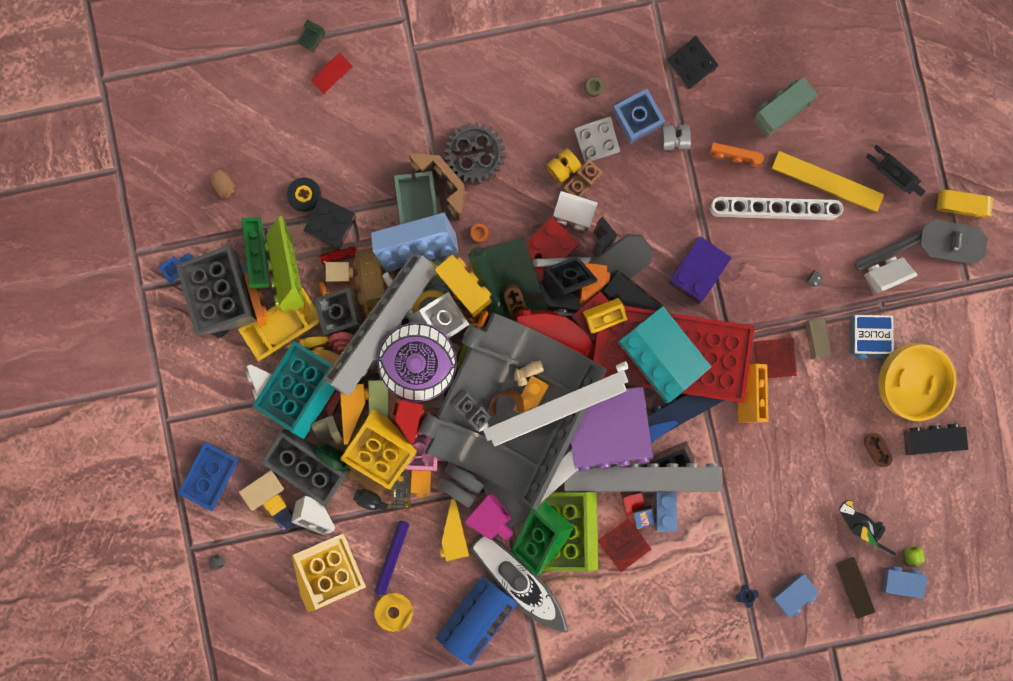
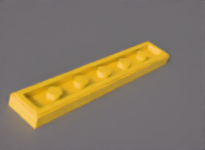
(827, 181)

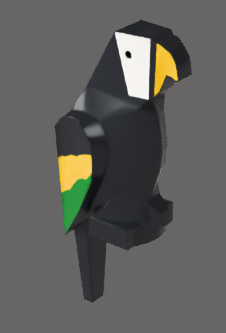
(862, 525)

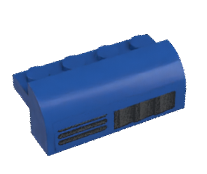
(476, 621)

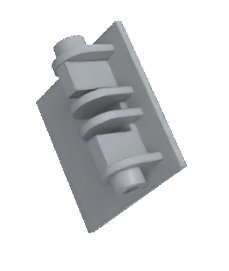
(597, 139)

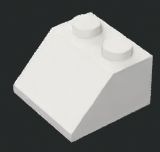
(574, 211)
(889, 275)
(442, 314)

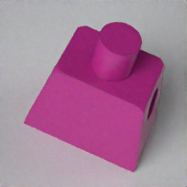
(491, 519)

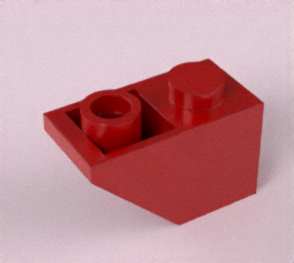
(406, 417)

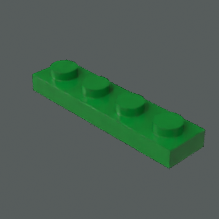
(255, 252)

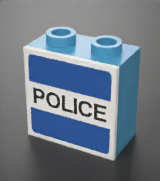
(871, 336)

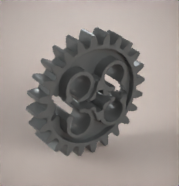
(471, 136)

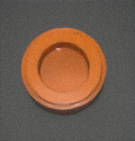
(479, 233)

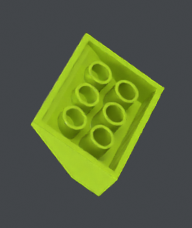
(284, 267)
(581, 547)

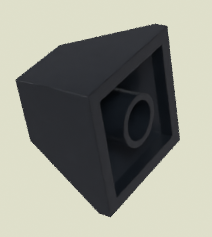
(567, 277)

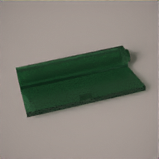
(506, 265)

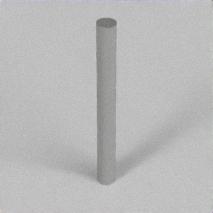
(551, 261)

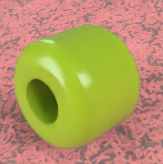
(914, 555)

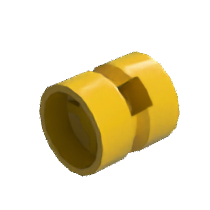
(557, 168)

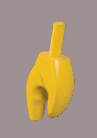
(312, 342)

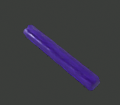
(392, 557)

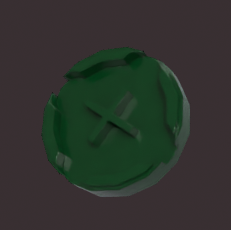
(330, 456)

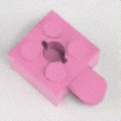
(421, 460)

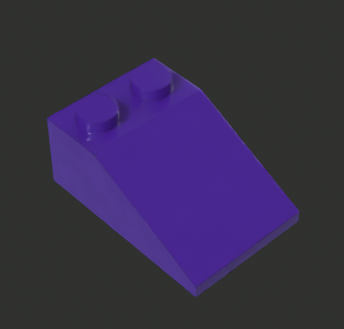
(699, 270)

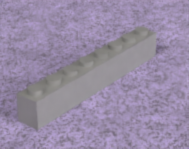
(381, 321)
(647, 479)

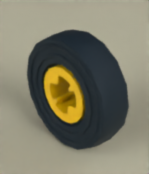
(295, 189)

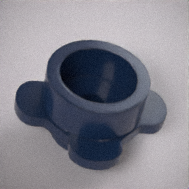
(752, 596)

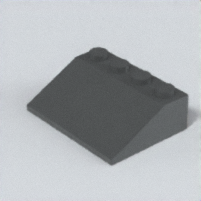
(216, 291)

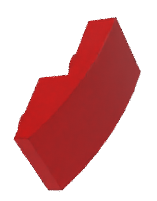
(331, 73)

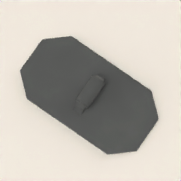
(953, 241)
(627, 255)

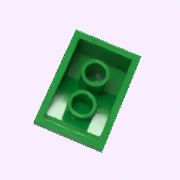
(541, 538)

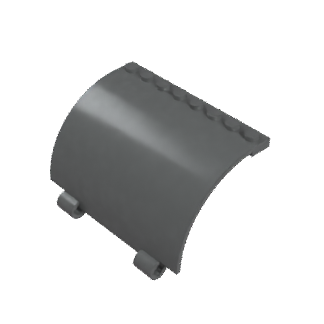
(528, 461)

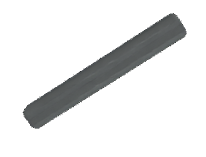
(888, 251)

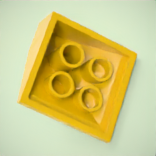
(379, 450)
(326, 573)

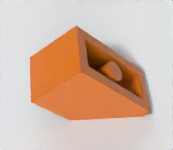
(591, 290)

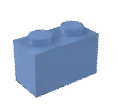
(665, 511)
(904, 583)
(795, 595)

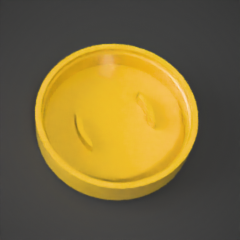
(917, 381)

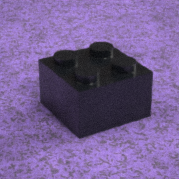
(330, 223)

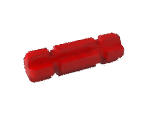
(338, 255)

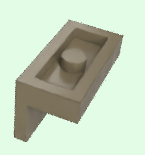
(818, 338)
(328, 430)

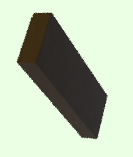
(855, 587)

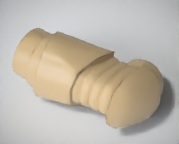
(530, 369)

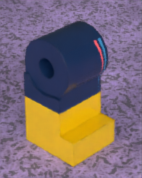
(280, 512)

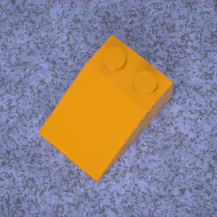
(353, 411)

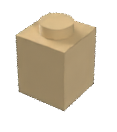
(339, 272)

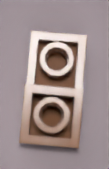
(583, 179)

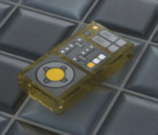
(401, 491)

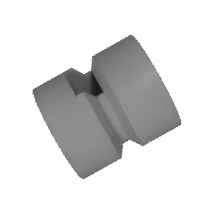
(669, 135)

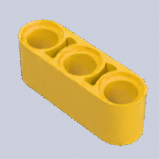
(964, 203)

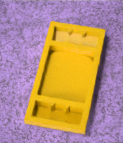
(280, 328)

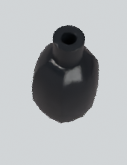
(369, 500)

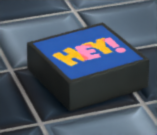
(644, 517)

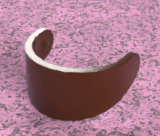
(513, 394)

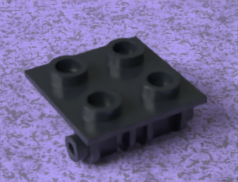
(693, 62)

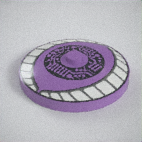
(417, 362)

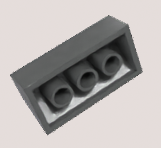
(296, 462)

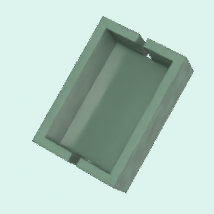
(784, 106)
(415, 198)

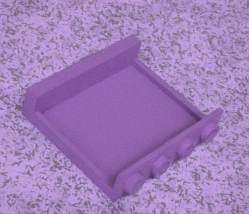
(613, 433)

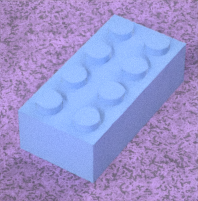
(427, 236)

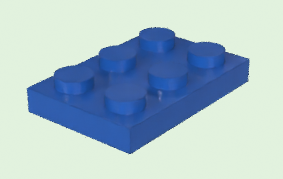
(208, 476)

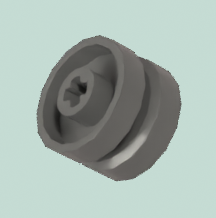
(459, 484)

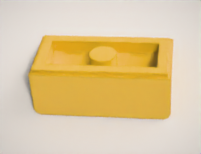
(605, 315)

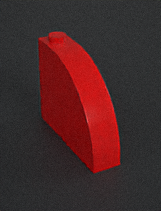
(558, 328)

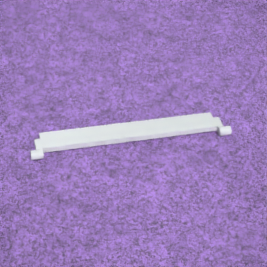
(558, 408)

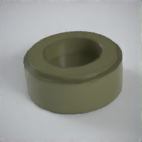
(594, 86)

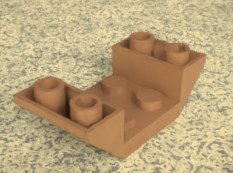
(427, 162)

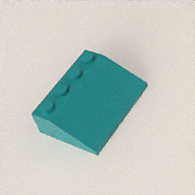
(664, 355)
(296, 390)

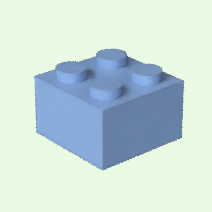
(638, 116)

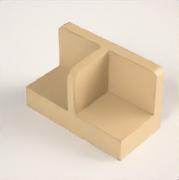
(261, 490)

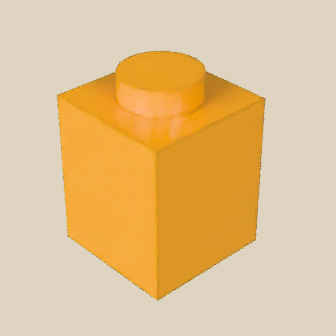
(421, 482)

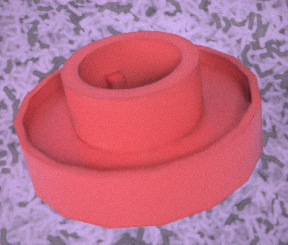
(339, 341)

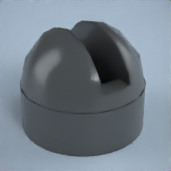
(814, 279)
(216, 562)

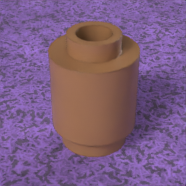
(222, 184)

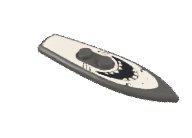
(519, 582)

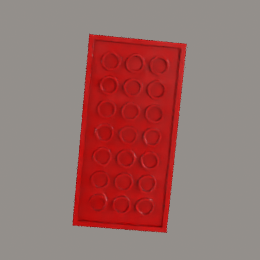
(721, 343)

